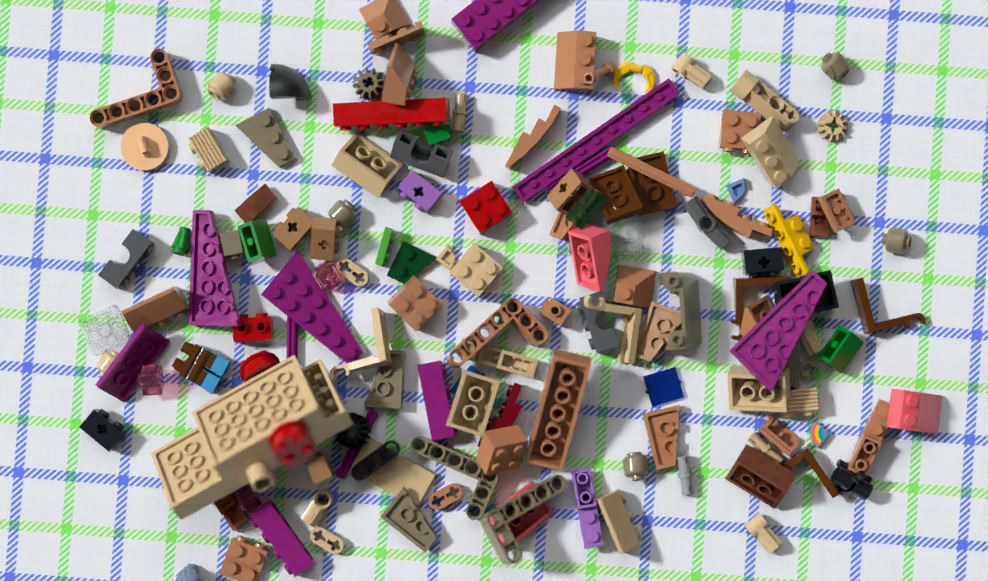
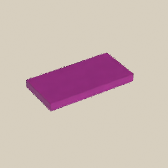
(140, 350)

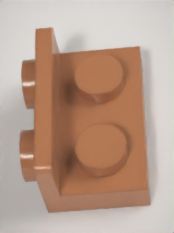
(836, 210)

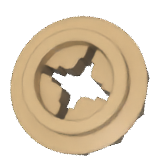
(825, 131)

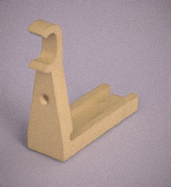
(630, 326)
(382, 344)

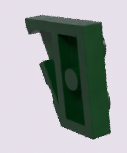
(409, 262)

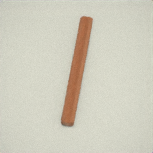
(651, 172)

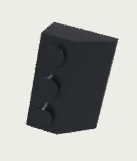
(827, 300)

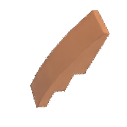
(528, 142)

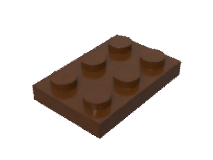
(619, 192)
(653, 194)

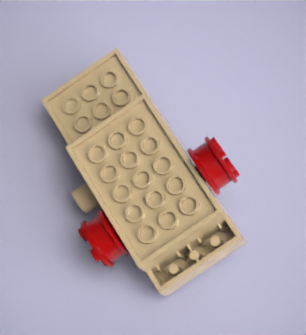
(251, 431)

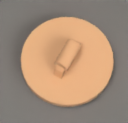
(144, 146)

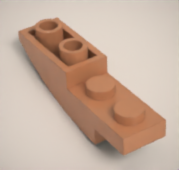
(727, 215)
(870, 439)

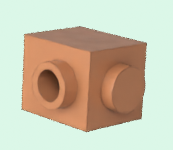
(555, 311)

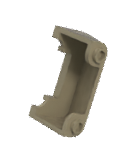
(687, 286)

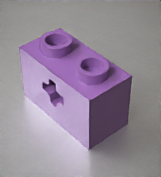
(414, 181)

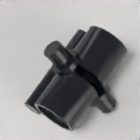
(850, 482)

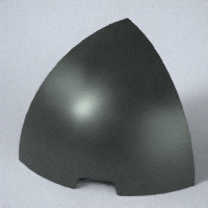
(287, 84)

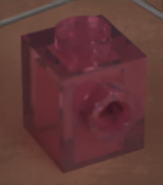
(151, 379)
(247, 498)

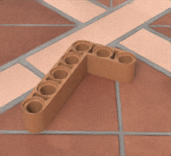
(144, 99)
(493, 328)

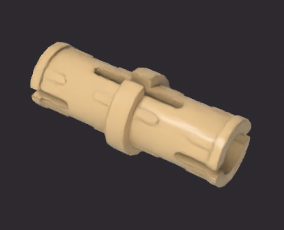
(459, 112)
(763, 447)

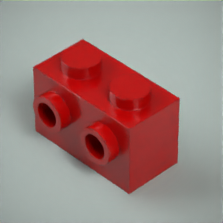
(254, 328)

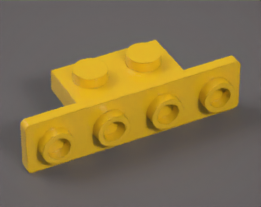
(791, 237)

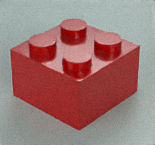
(486, 207)

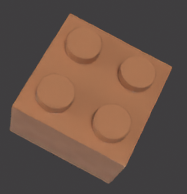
(414, 303)
(501, 449)

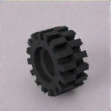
(359, 437)

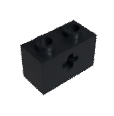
(774, 260)
(93, 428)

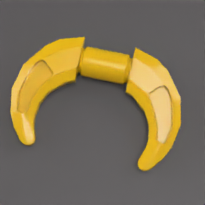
(646, 71)

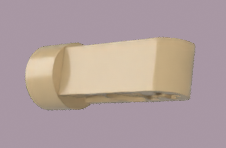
(764, 101)

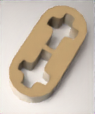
(355, 268)
(330, 536)

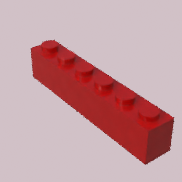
(384, 114)

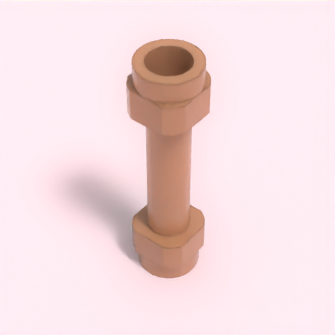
(593, 75)

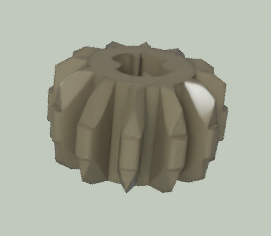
(371, 89)

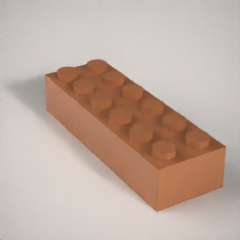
(558, 409)

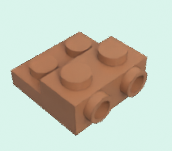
(735, 126)
(244, 560)

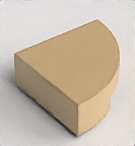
(447, 257)

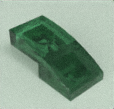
(585, 208)

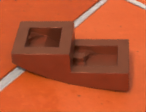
(256, 203)
(818, 221)
(232, 512)

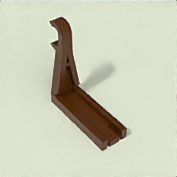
(739, 295)
(866, 314)
(797, 458)

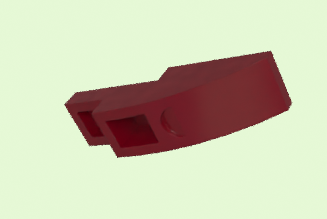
(509, 411)

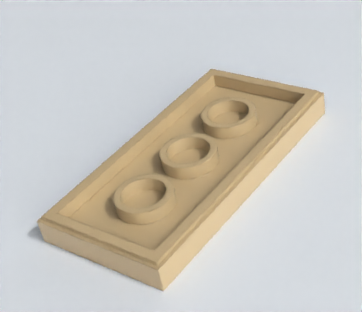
(395, 473)

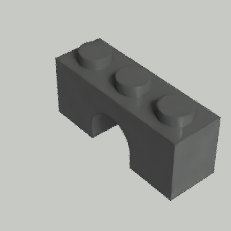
(407, 151)
(138, 248)
(600, 338)

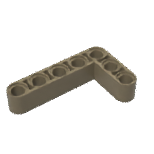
(462, 468)
(517, 509)

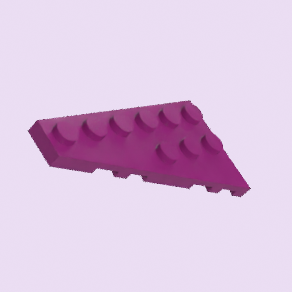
(210, 285)
(304, 302)
(774, 337)

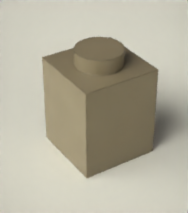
(232, 244)

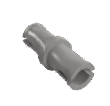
(685, 474)

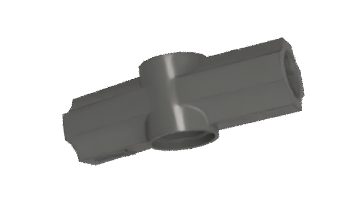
(715, 232)

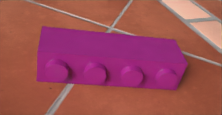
(436, 399)
(282, 537)

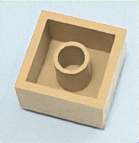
(476, 270)

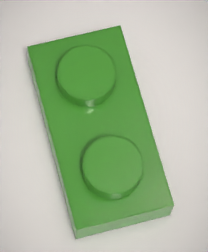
(387, 239)

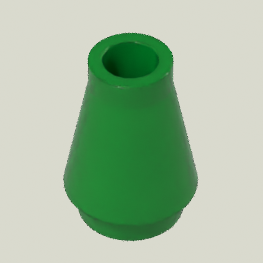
(181, 243)

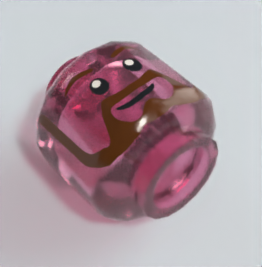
(327, 275)

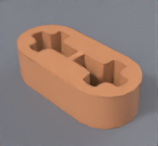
(442, 492)

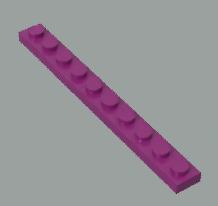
(595, 140)

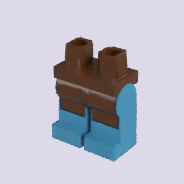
(195, 366)

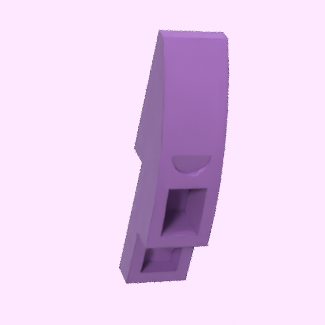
(587, 508)

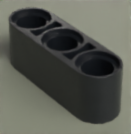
(369, 467)

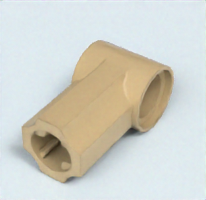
(687, 68)
(810, 339)
(317, 508)
(760, 529)

